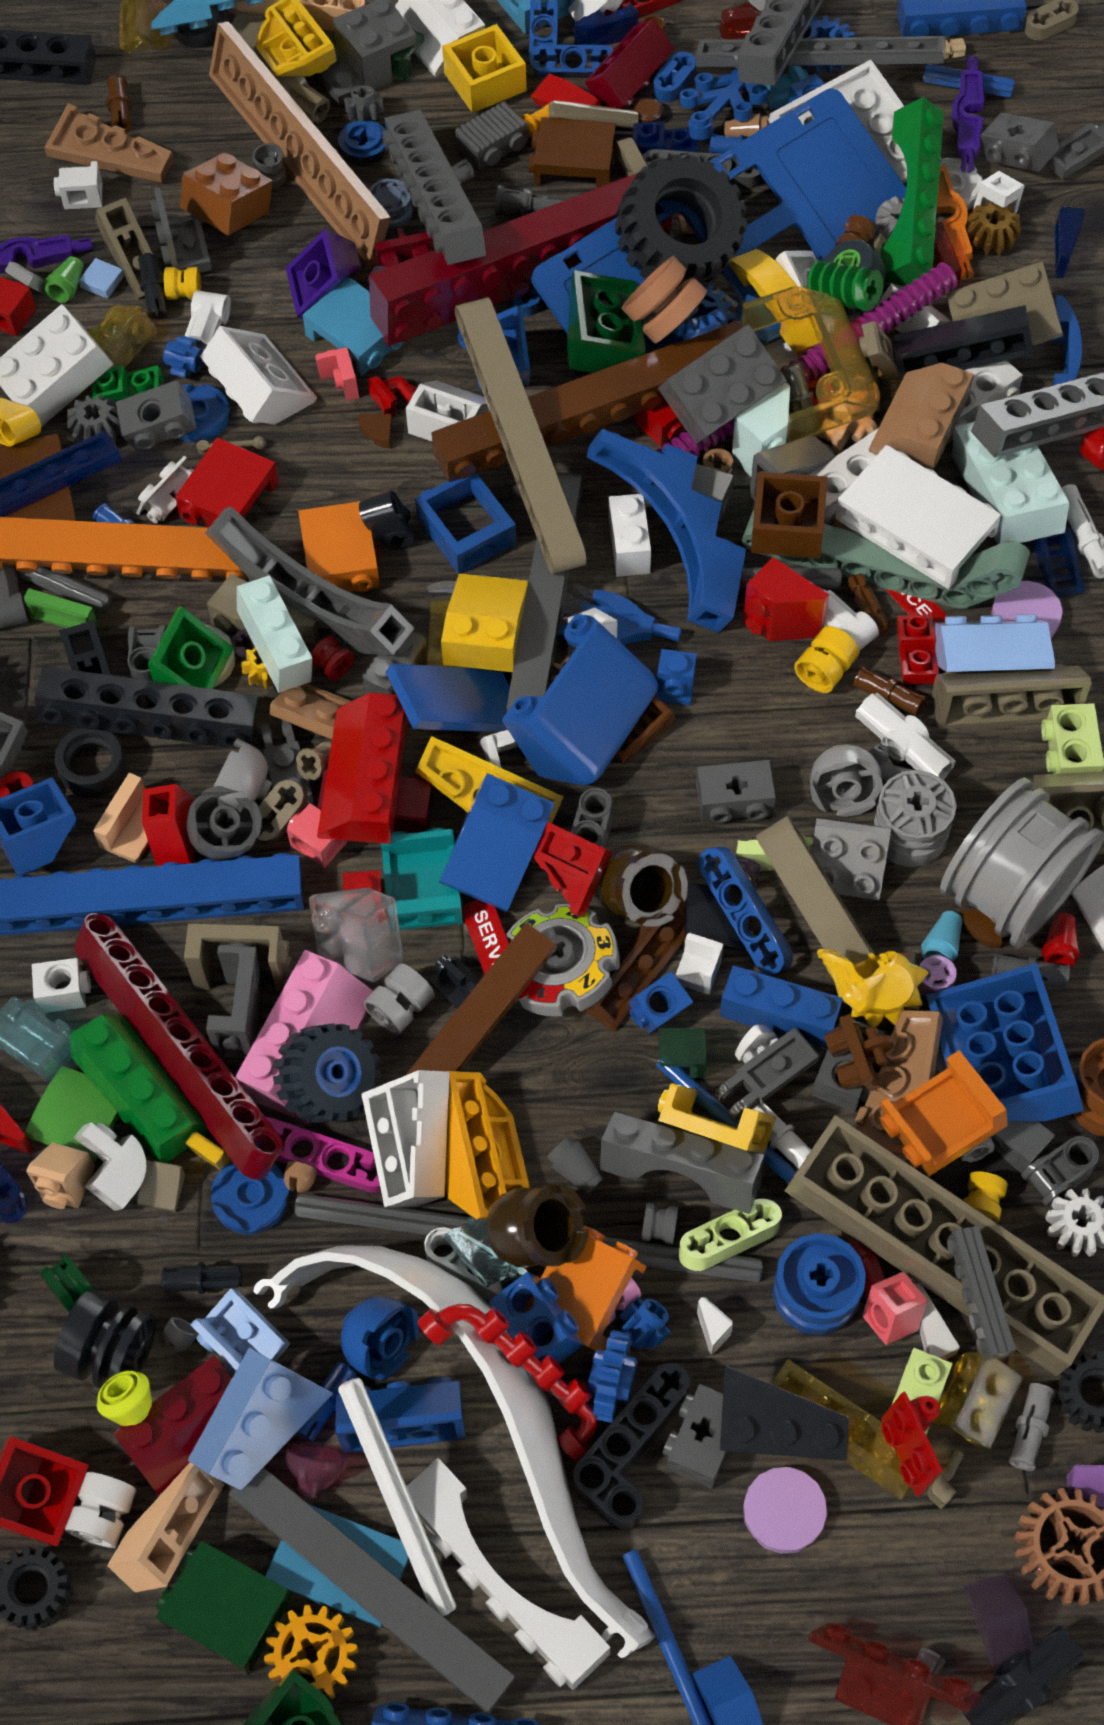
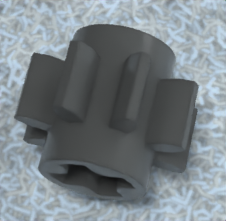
(364, 104)

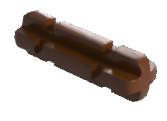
(867, 601)

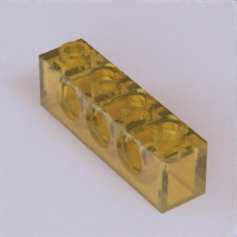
(866, 1443)

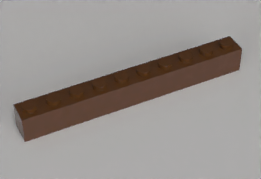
(575, 405)

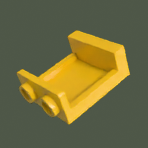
(752, 1132)

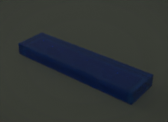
(57, 472)

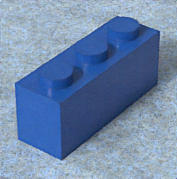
(781, 1005)

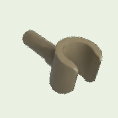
(941, 1491)

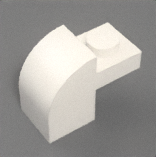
(121, 1168)

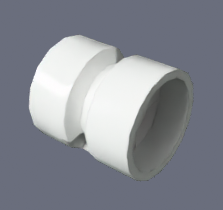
(105, 1495)

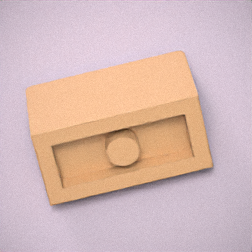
(121, 824)

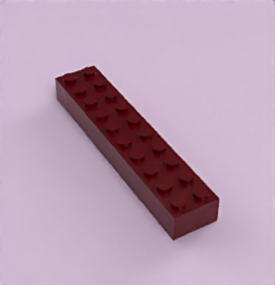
(425, 290)

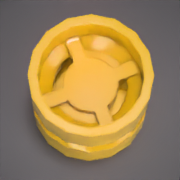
(826, 659)

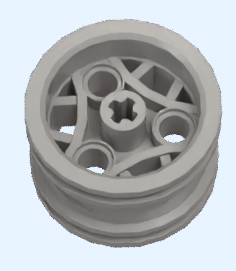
(1021, 862)

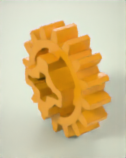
(329, 1643)

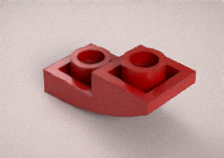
(562, 90)
(917, 649)

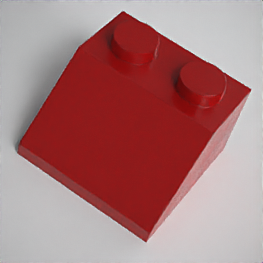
(784, 604)
(37, 1490)

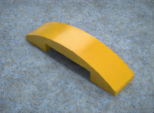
(769, 277)

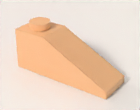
(165, 1531)

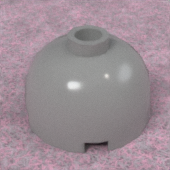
(244, 772)
(845, 780)

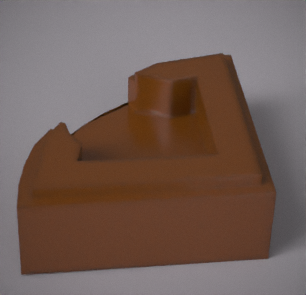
(377, 428)
(981, 928)

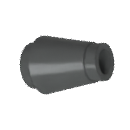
(575, 1165)

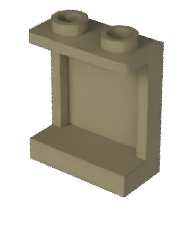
(203, 944)

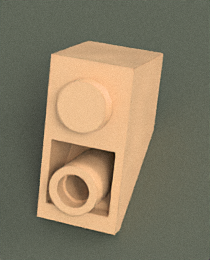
(61, 1175)

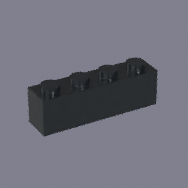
(966, 342)

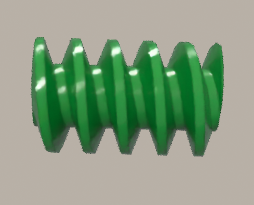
(851, 285)

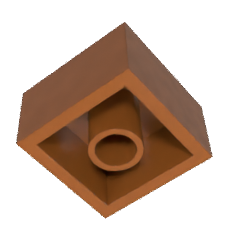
(226, 193)

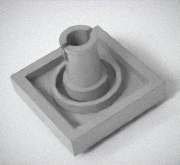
(852, 856)

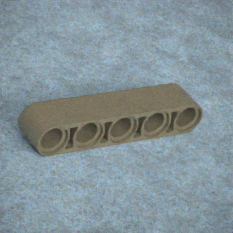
(813, 891)

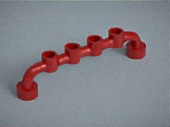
(520, 1353)

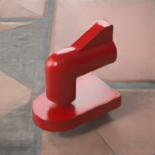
(383, 392)

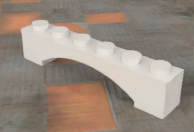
(567, 1645)

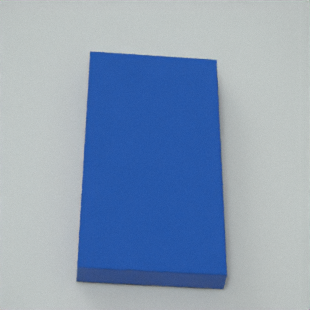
(451, 697)

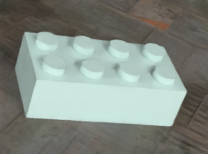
(1014, 485)

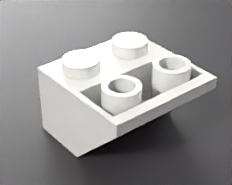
(439, 406)

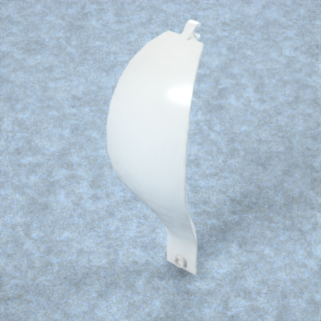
(520, 1401)

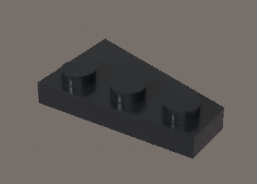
(778, 1423)

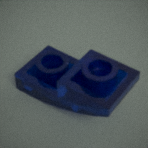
(603, 30)
(655, 136)

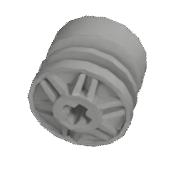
(920, 834)

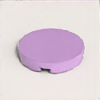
(1030, 599)
(784, 1510)

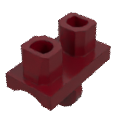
(402, 247)

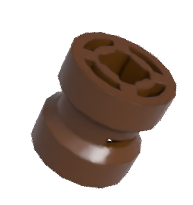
(858, 228)

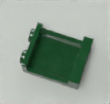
(223, 1605)

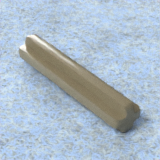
(577, 111)

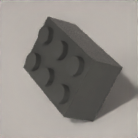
(721, 384)

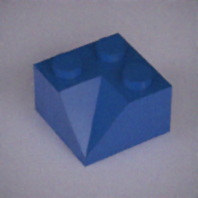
(34, 825)

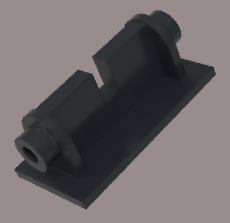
(453, 980)

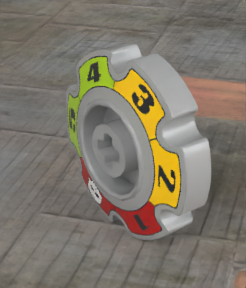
(579, 966)

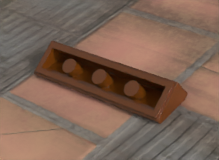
(638, 968)

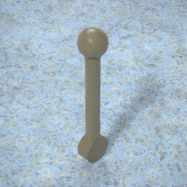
(258, 442)

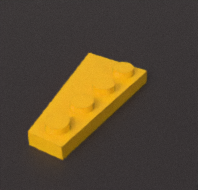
(461, 773)

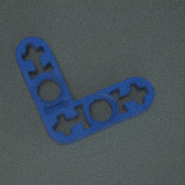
(549, 46)

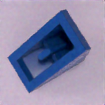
(727, 1694)

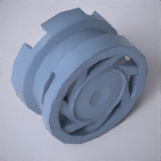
(394, 200)

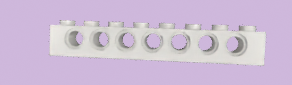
(989, 384)

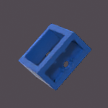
(479, 545)

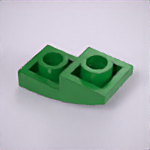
(119, 384)

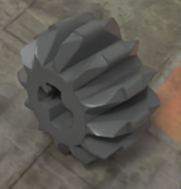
(93, 417)

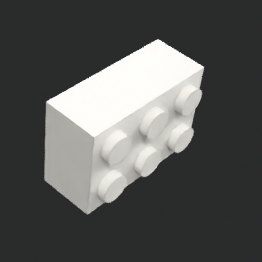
(52, 365)

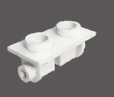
(158, 498)

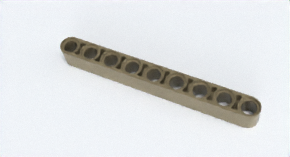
(520, 436)

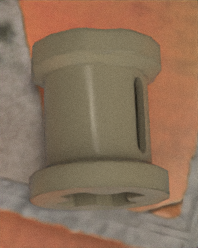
(313, 761)

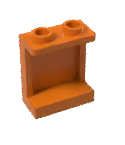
(339, 546)
(944, 1116)
(593, 1285)

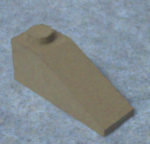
(124, 240)
(224, 613)

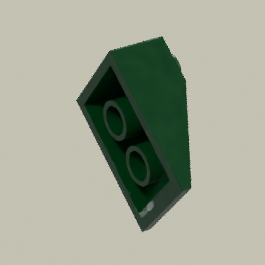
(597, 326)

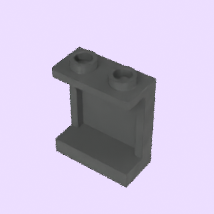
(236, 1034)

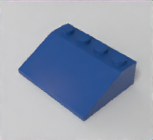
(1011, 1042)

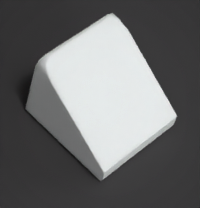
(714, 1323)

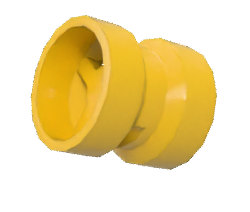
(181, 282)
(985, 1193)

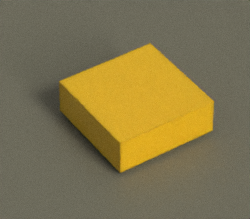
(208, 1150)

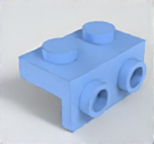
(234, 1328)

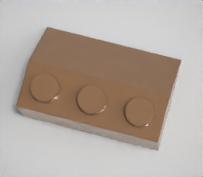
(924, 413)

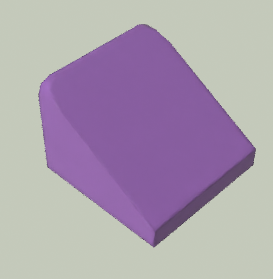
(1088, 1479)

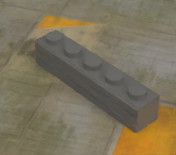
(981, 1293)

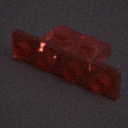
(887, 1685)

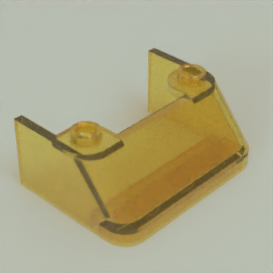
(846, 392)

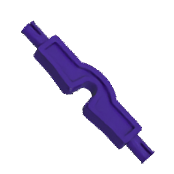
(968, 125)
(41, 251)

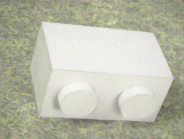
(629, 535)

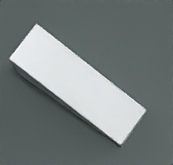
(934, 1332)

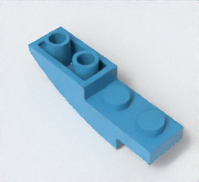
(191, 13)

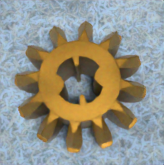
(993, 228)

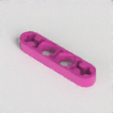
(322, 1149)

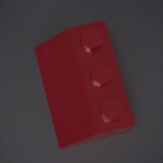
(174, 1425)

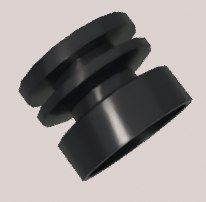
(102, 1340)

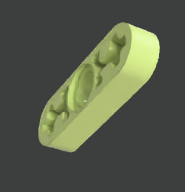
(722, 1249)

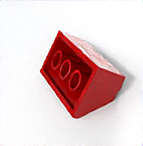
(364, 770)

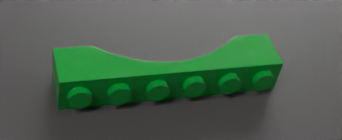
(911, 245)

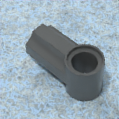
(12, 603)

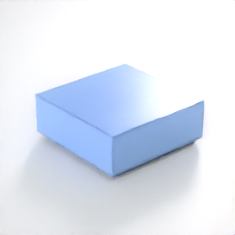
(101, 278)

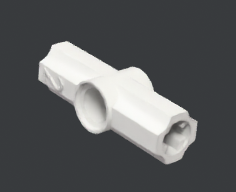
(904, 736)

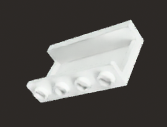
(916, 515)

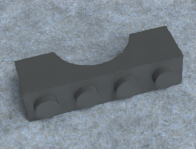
(724, 1171)

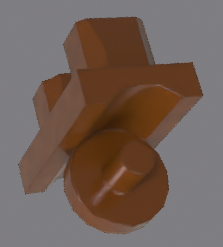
(850, 1038)

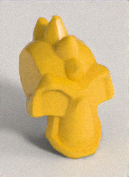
(876, 985)

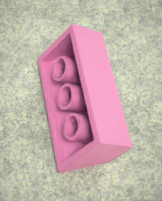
(313, 996)

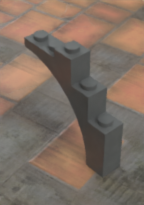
(356, 621)

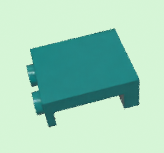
(412, 877)

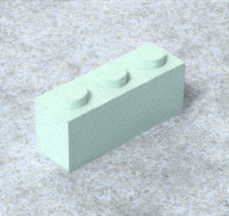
(274, 634)

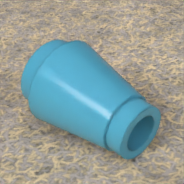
(944, 937)

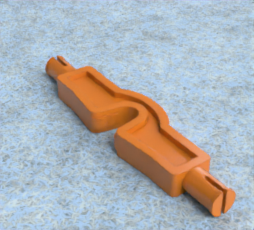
(957, 224)

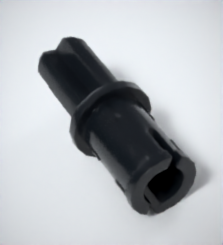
(152, 285)
(201, 1278)

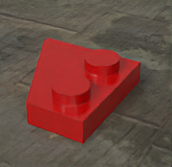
(572, 865)

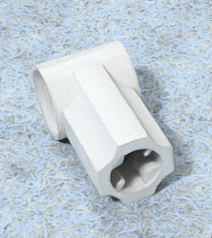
(207, 314)
(857, 625)

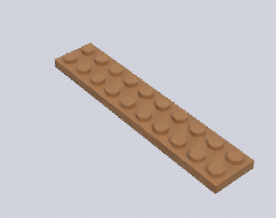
(306, 152)

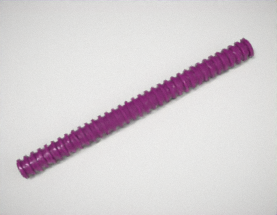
(886, 315)

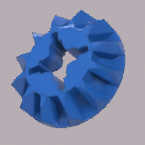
(354, 133)
(700, 325)

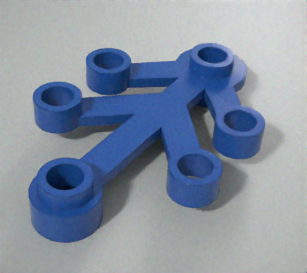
(701, 122)

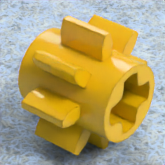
(256, 669)

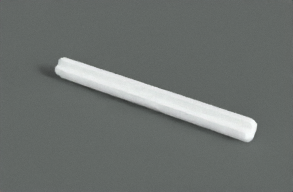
(396, 1496)

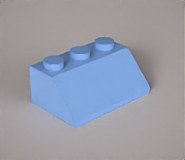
(993, 644)

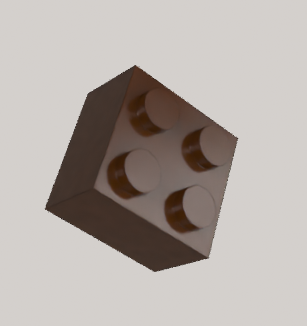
(789, 514)

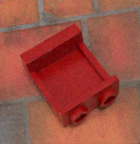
(224, 479)

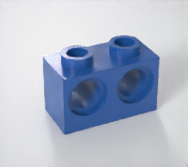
(541, 1318)

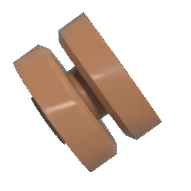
(667, 302)

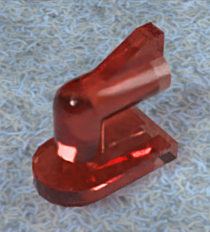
(737, 21)

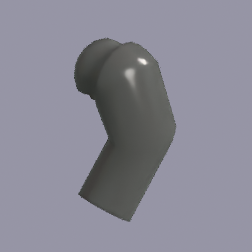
(888, 770)

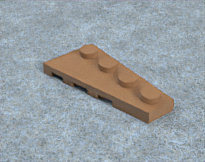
(86, 139)
(908, 1067)

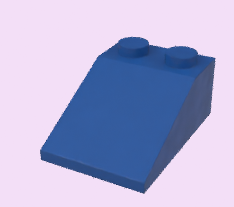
(496, 842)

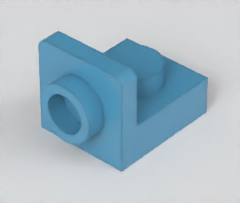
(779, 94)

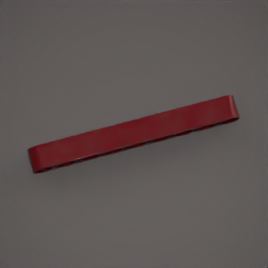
(178, 1047)

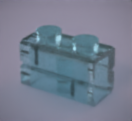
(34, 1038)

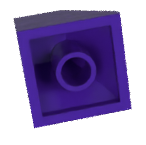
(320, 269)

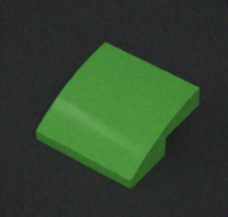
(67, 1106)

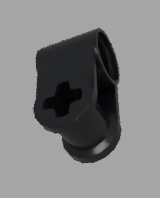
(388, 520)

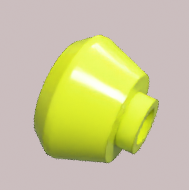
(125, 1398)

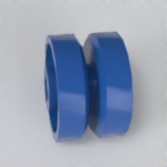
(823, 1261)

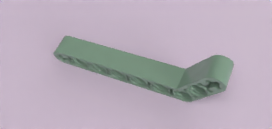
(978, 579)

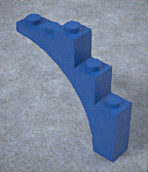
(692, 518)

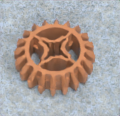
(1062, 1531)

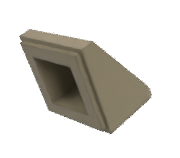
(161, 1186)

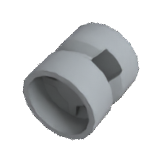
(395, 1002)

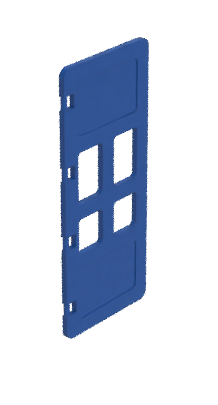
(813, 170)

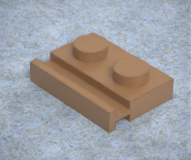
(308, 708)

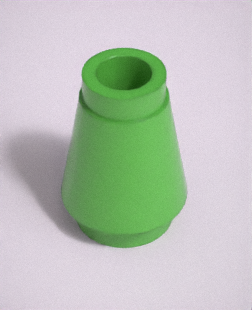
(64, 280)

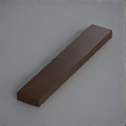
(487, 1002)

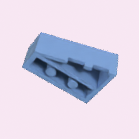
(255, 1419)

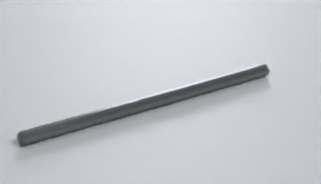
(424, 1222)

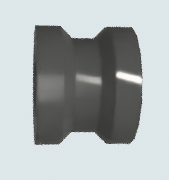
(660, 1223)

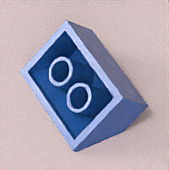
(409, 1414)

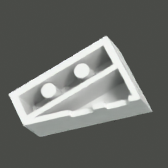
(409, 1137)

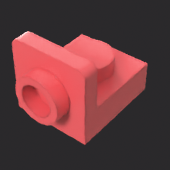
(338, 365)

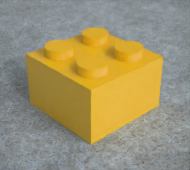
(484, 68)

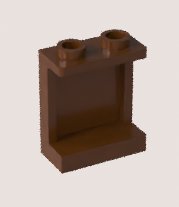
(573, 149)

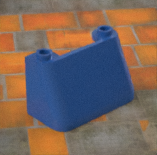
(585, 710)

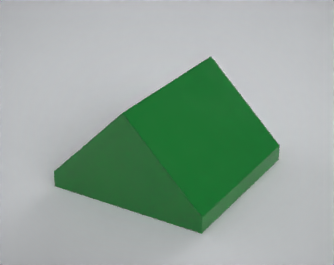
(189, 653)

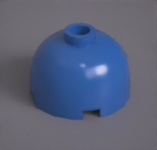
(377, 1335)

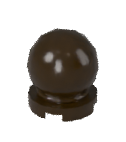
(643, 885)
(537, 1226)

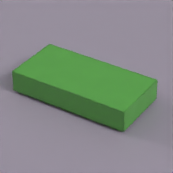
(57, 610)

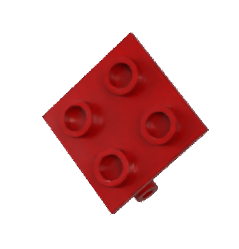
(905, 1431)

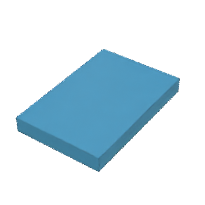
(305, 1581)

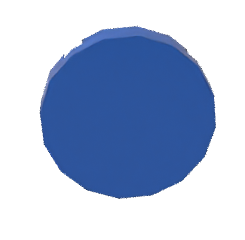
(209, 410)
(247, 1203)

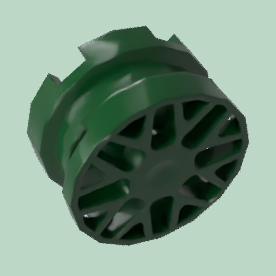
(66, 1282)

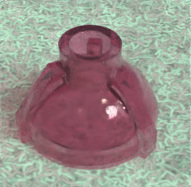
(314, 1467)

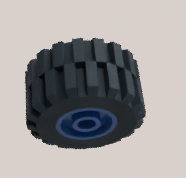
(326, 1072)

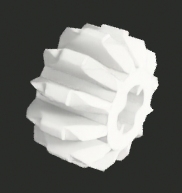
(1066, 1226)

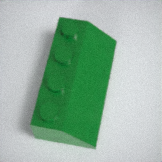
(135, 1086)

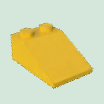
(483, 622)

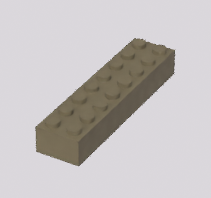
(909, 1223)

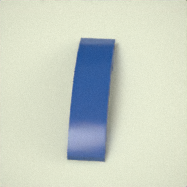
(1071, 342)

